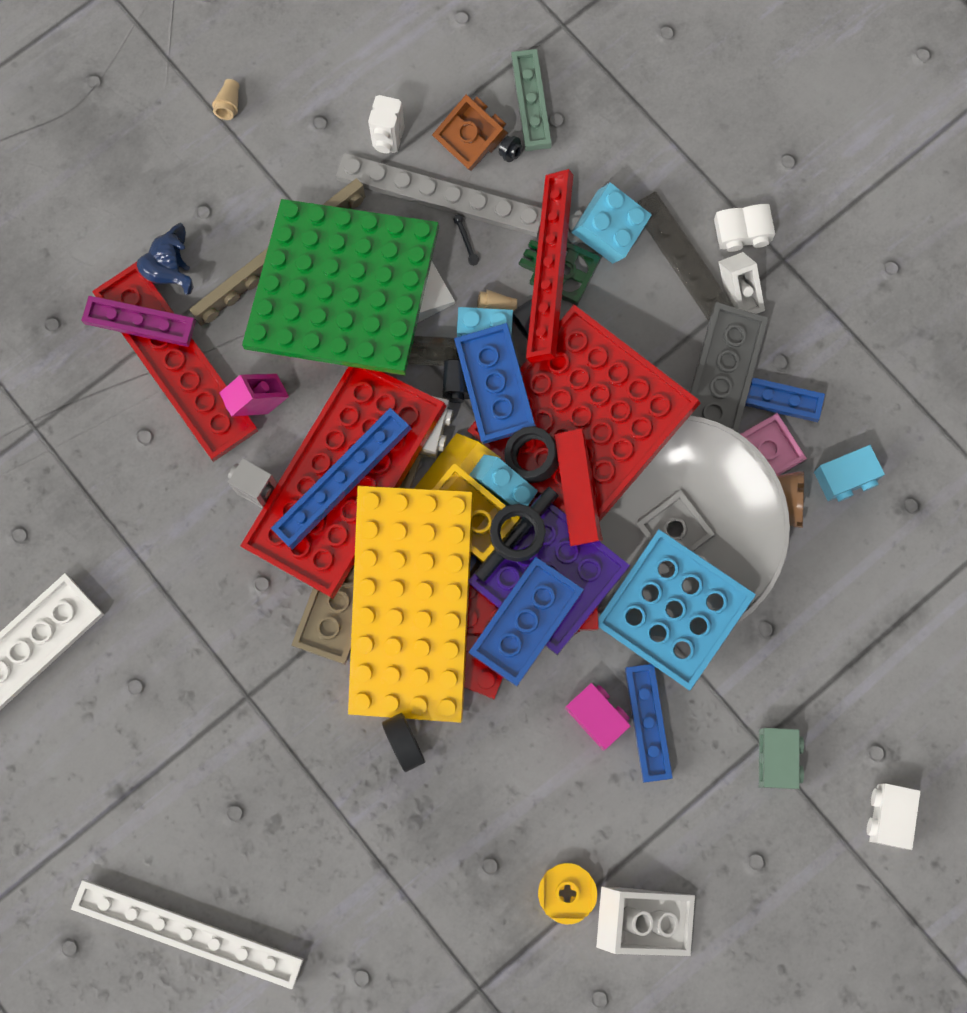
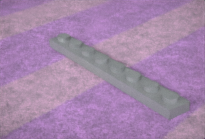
(440, 194)

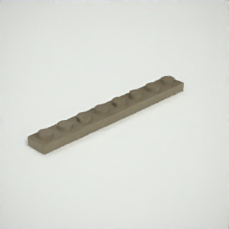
(249, 275)

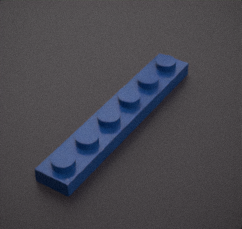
(341, 478)

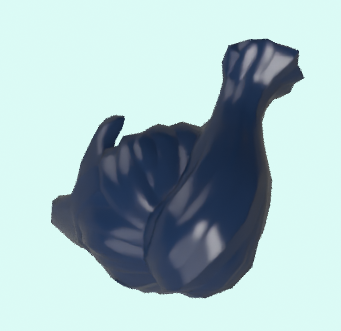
(164, 259)

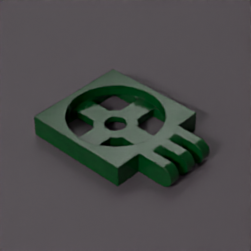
(591, 260)

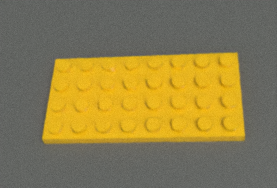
(410, 603)

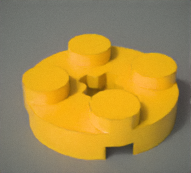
(579, 905)

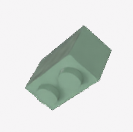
(780, 758)

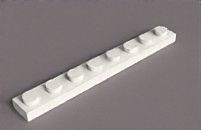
(187, 934)

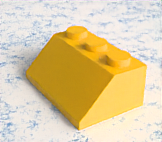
(461, 451)

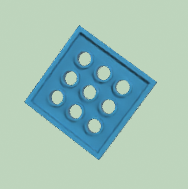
(638, 637)

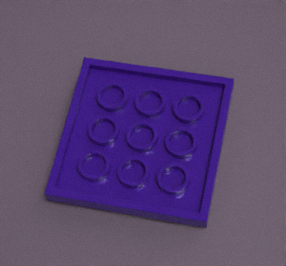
(587, 565)

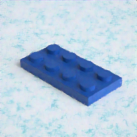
(494, 383)
(526, 621)

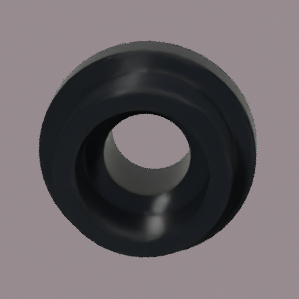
(510, 148)

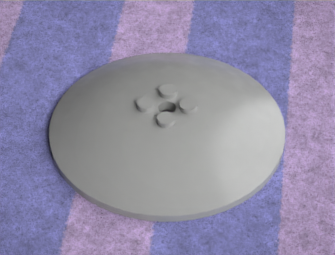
(728, 510)

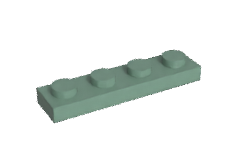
(531, 100)

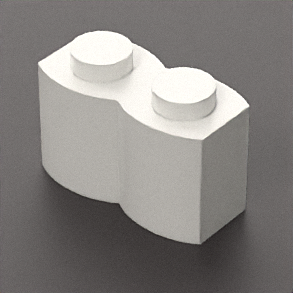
(744, 227)

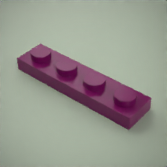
(138, 321)

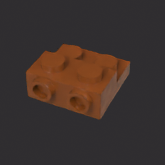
(470, 131)

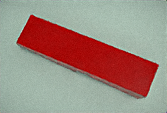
(577, 488)

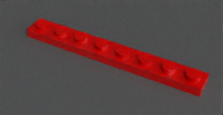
(550, 267)

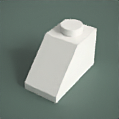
(742, 283)

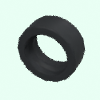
(517, 440)
(522, 511)
(403, 742)

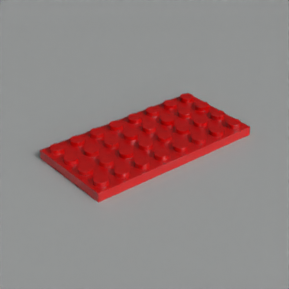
(354, 406)

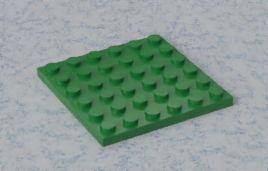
(341, 286)

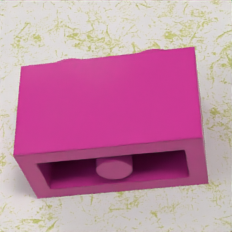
(253, 394)
(598, 716)

